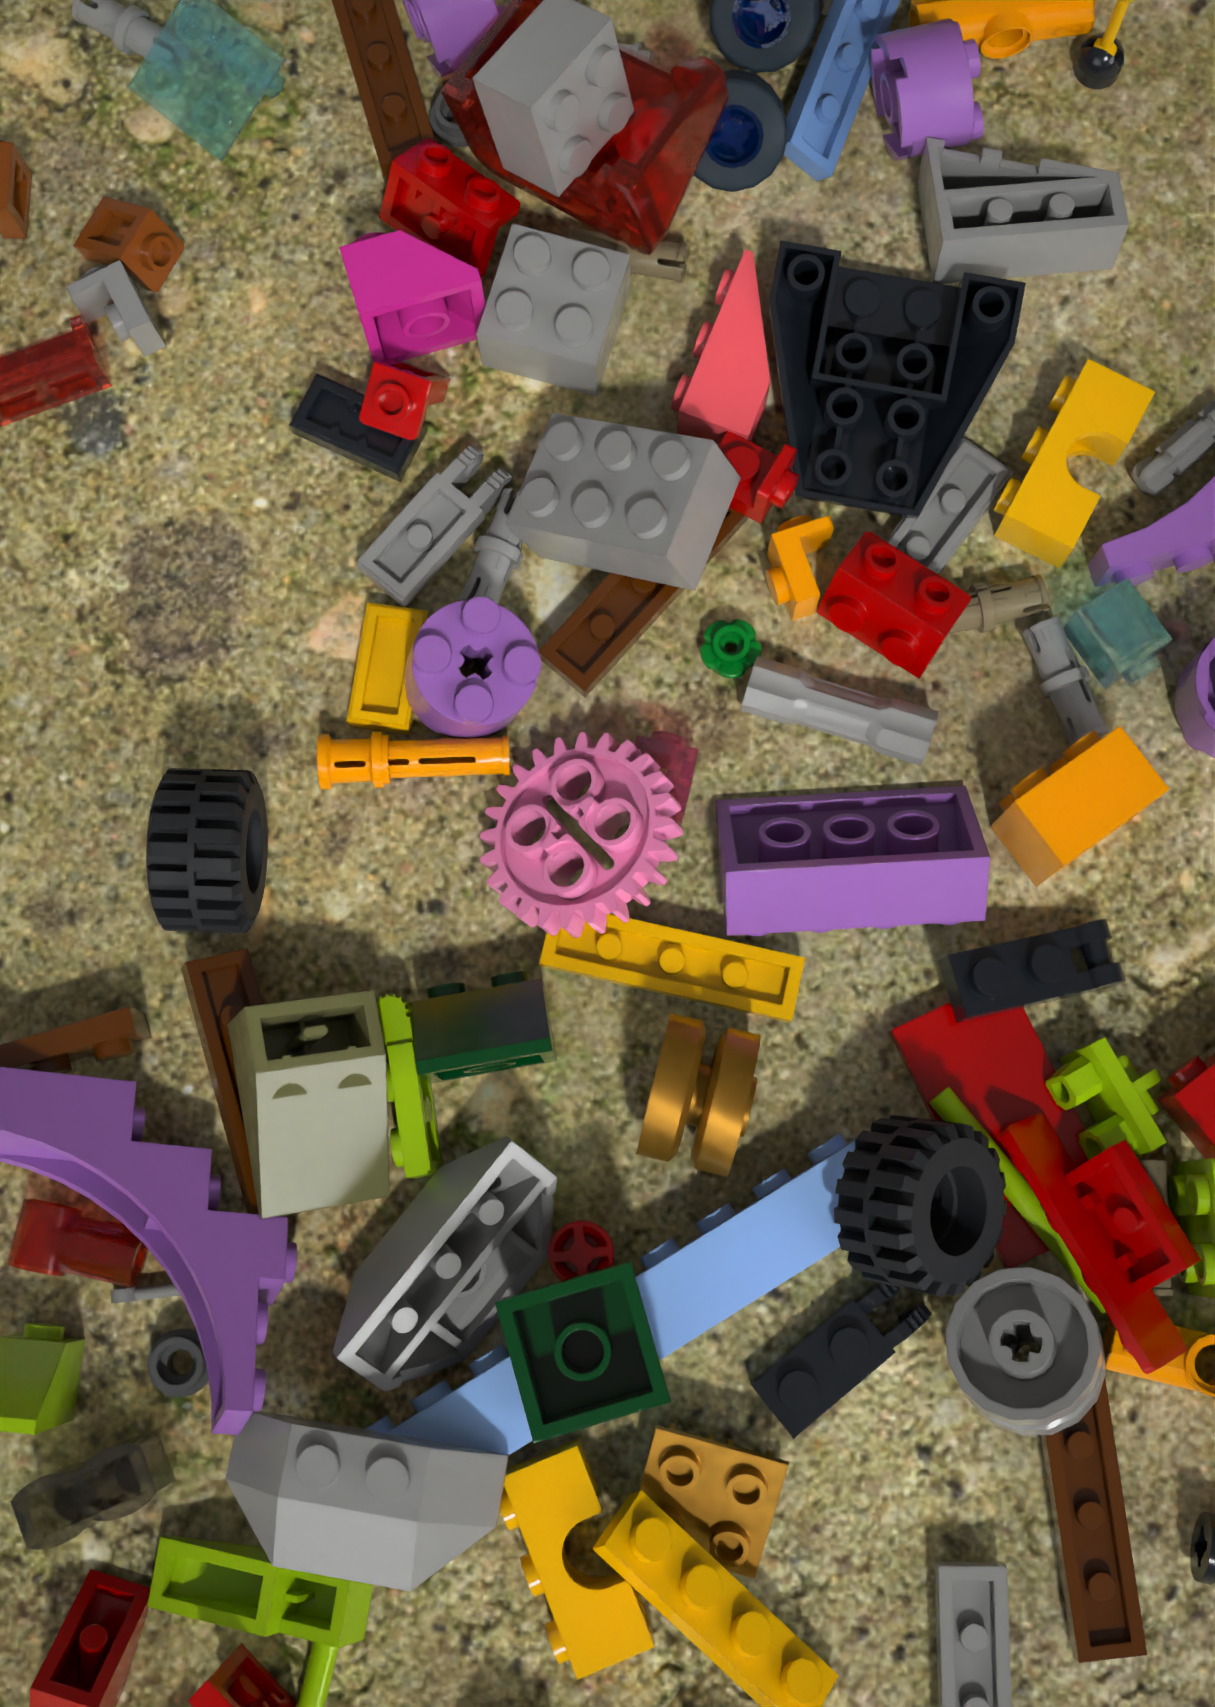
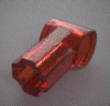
(62, 1241)

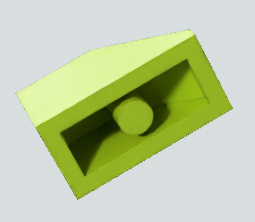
(38, 1378)

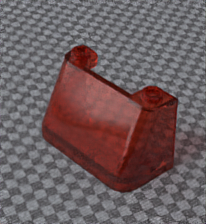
(643, 169)

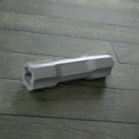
(883, 724)

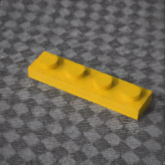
(681, 966)
(712, 1607)

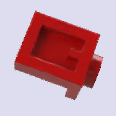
(400, 397)
(764, 476)

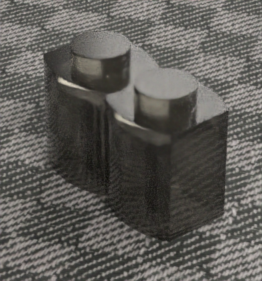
(92, 1491)

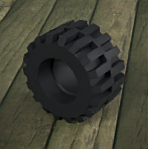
(207, 850)
(921, 1204)

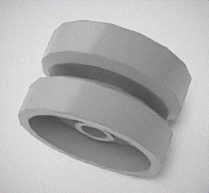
(1020, 1310)

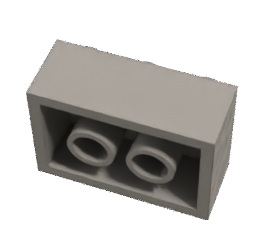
(624, 500)

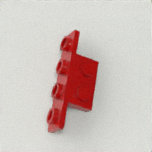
(1113, 1230)

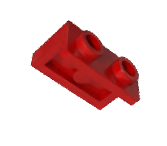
(892, 603)

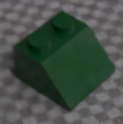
(482, 1029)

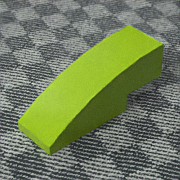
(244, 1592)

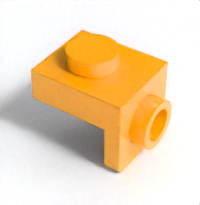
(791, 576)

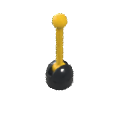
(1102, 54)

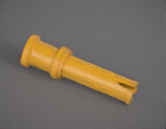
(371, 758)

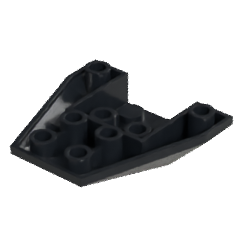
(882, 374)

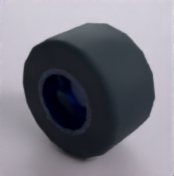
(760, 36)
(747, 151)

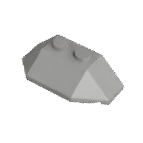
(445, 1263)
(361, 1498)

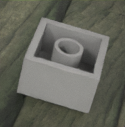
(555, 93)
(554, 309)

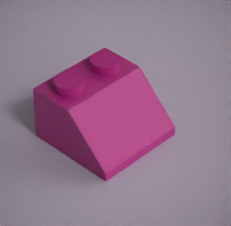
(411, 295)

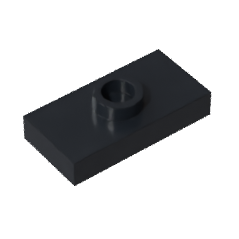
(332, 421)

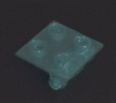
(207, 74)

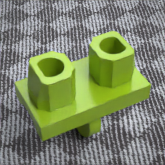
(1112, 1095)

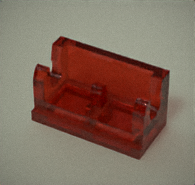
(51, 373)

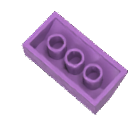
(851, 861)

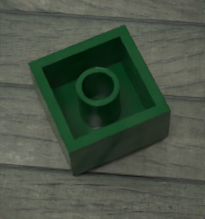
(582, 1351)

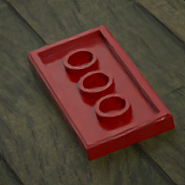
(1001, 1079)

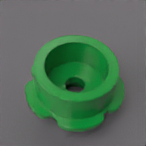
(722, 662)

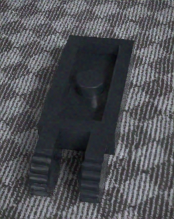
(833, 1358)

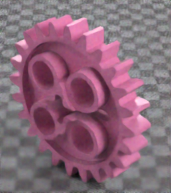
(622, 791)

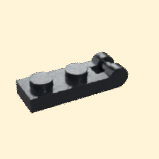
(1029, 971)

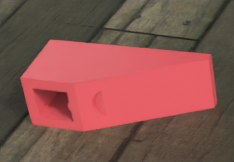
(733, 369)

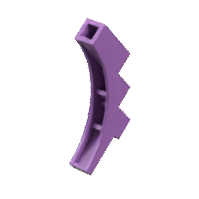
(218, 1260)

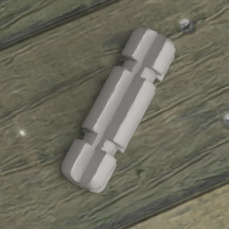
(1177, 453)

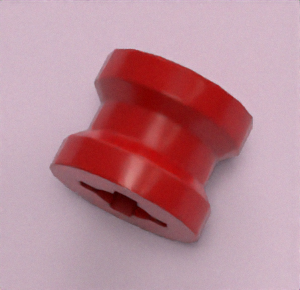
(580, 1255)

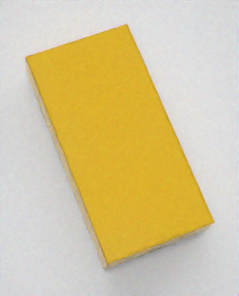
(379, 679)

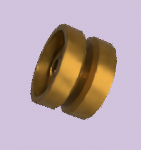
(701, 1095)

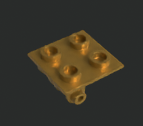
(715, 1493)

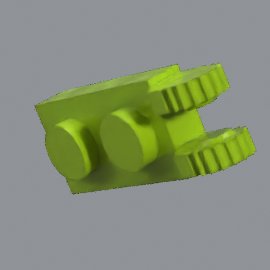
(416, 1139)

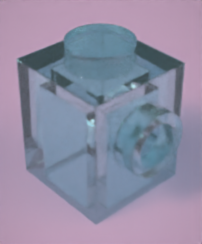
(1118, 636)

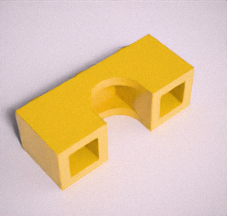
(1093, 420)
(594, 1617)

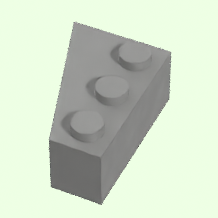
(1016, 216)

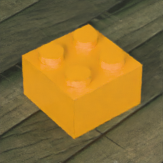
(1083, 801)

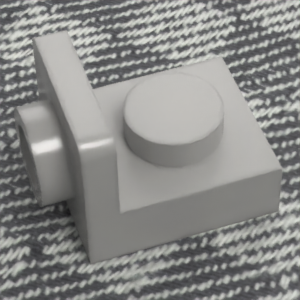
(113, 293)

